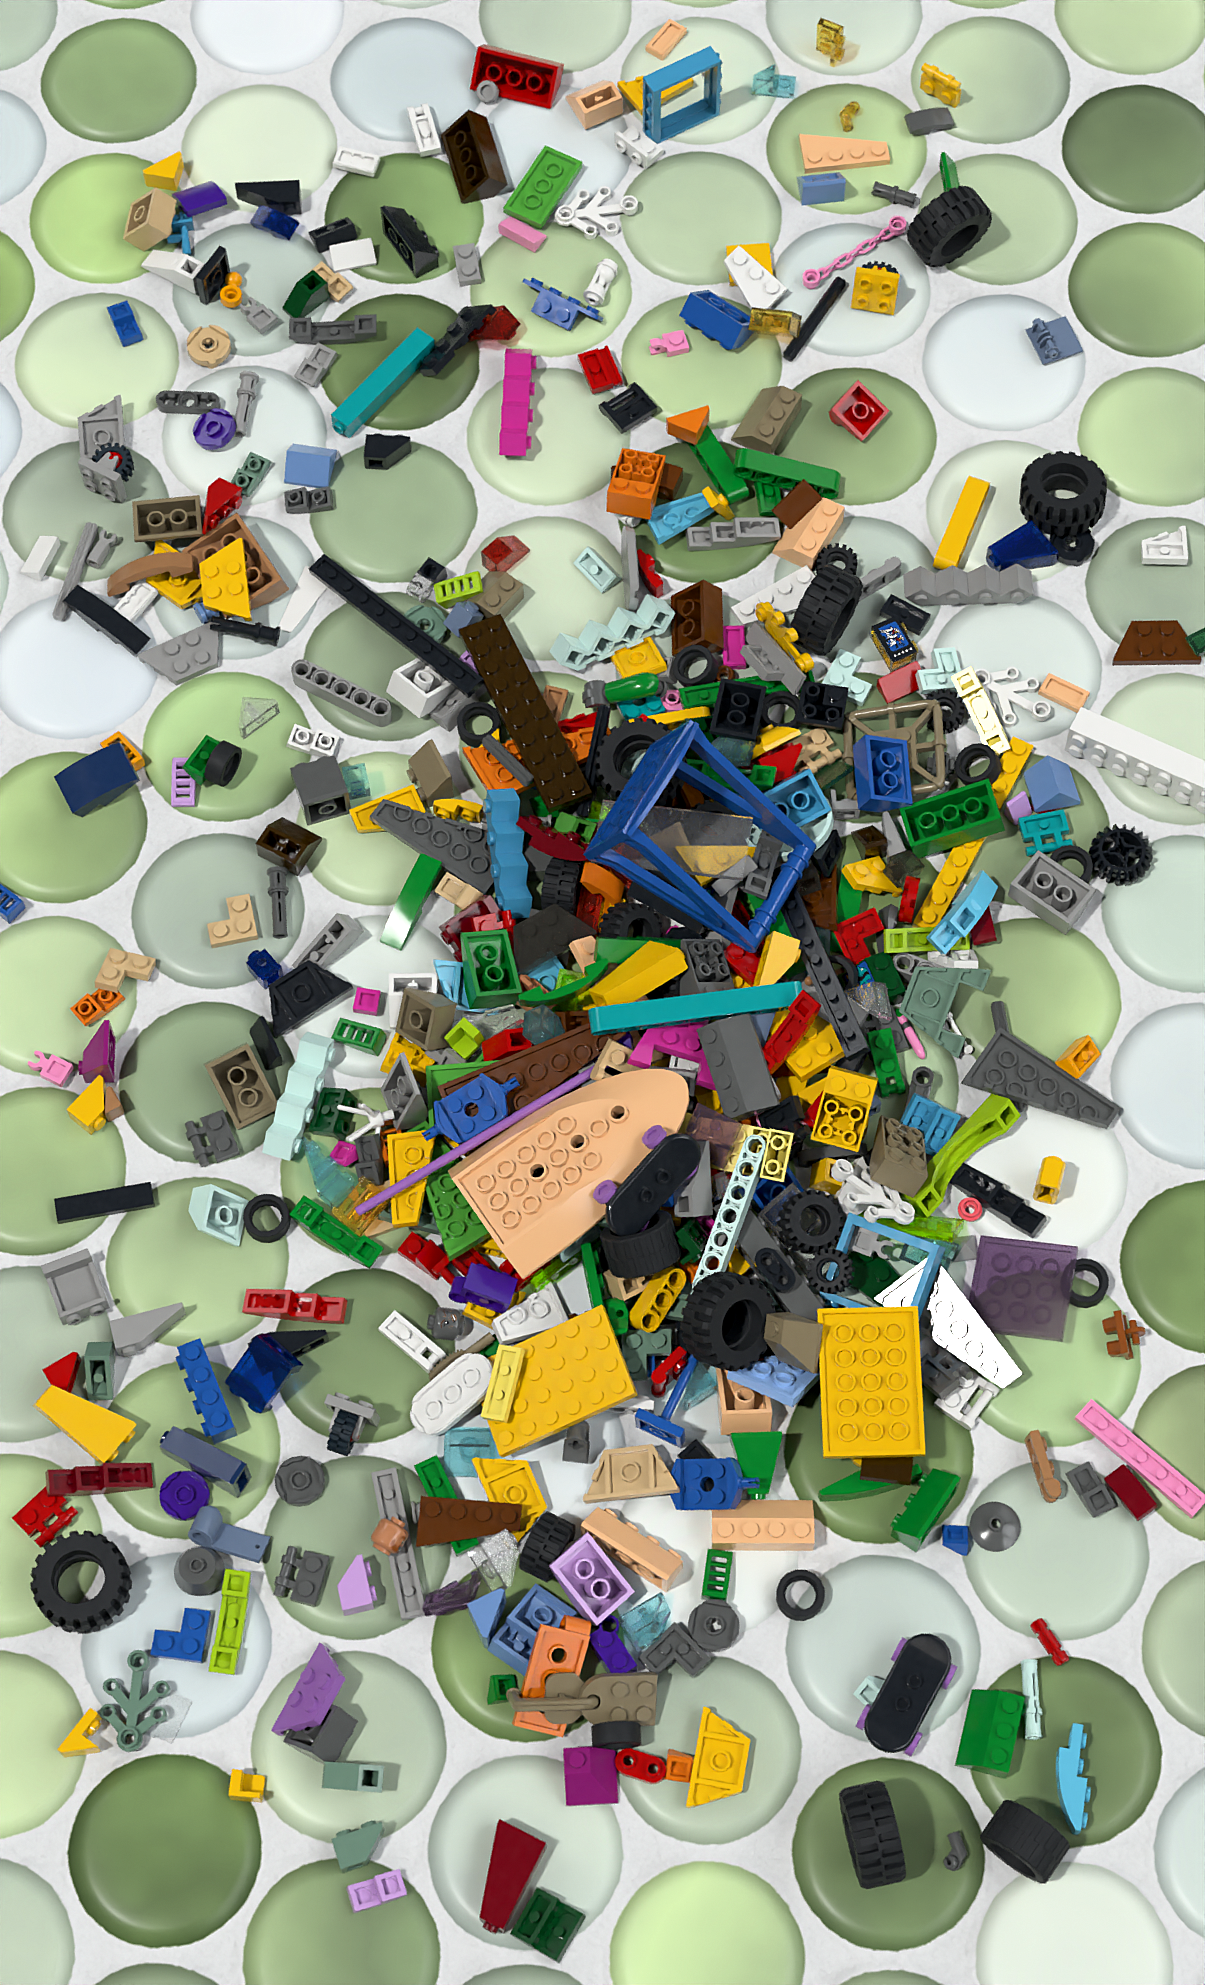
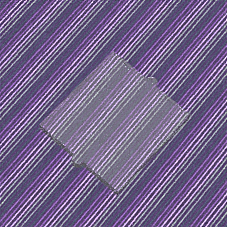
(176, 1712)

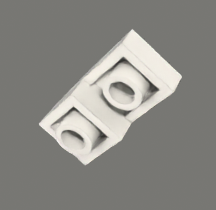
(311, 742)

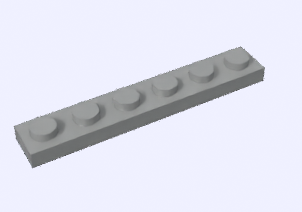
(403, 1563)

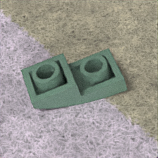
(251, 473)

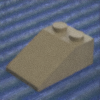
(241, 1085)

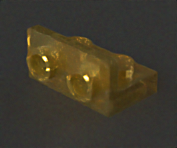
(830, 40)

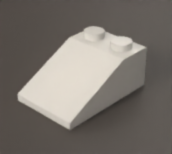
(418, 687)

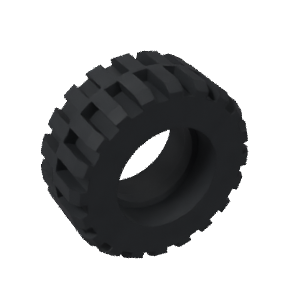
(949, 226)
(1069, 473)
(826, 609)
(620, 745)
(705, 1316)
(63, 1555)
(872, 1834)

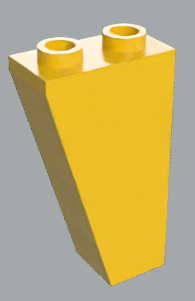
(639, 974)
(86, 1423)

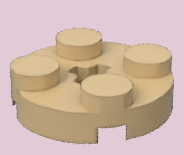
(212, 356)

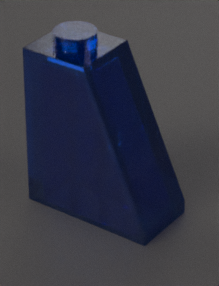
(1023, 547)

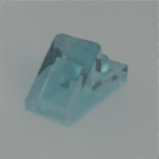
(773, 85)

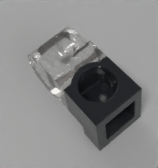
(424, 580)

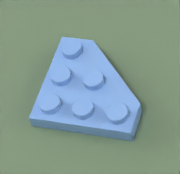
(776, 1379)

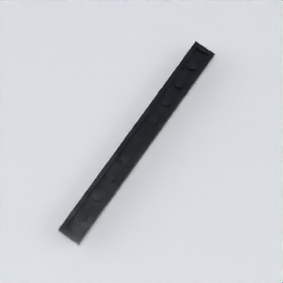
(396, 626)
(823, 974)

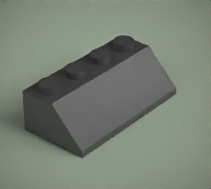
(738, 1067)

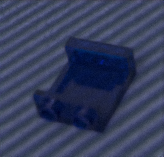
(262, 1372)

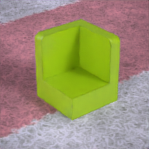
(464, 1038)

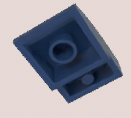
(97, 779)

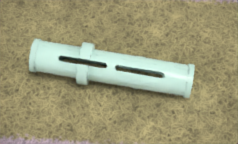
(1031, 1703)

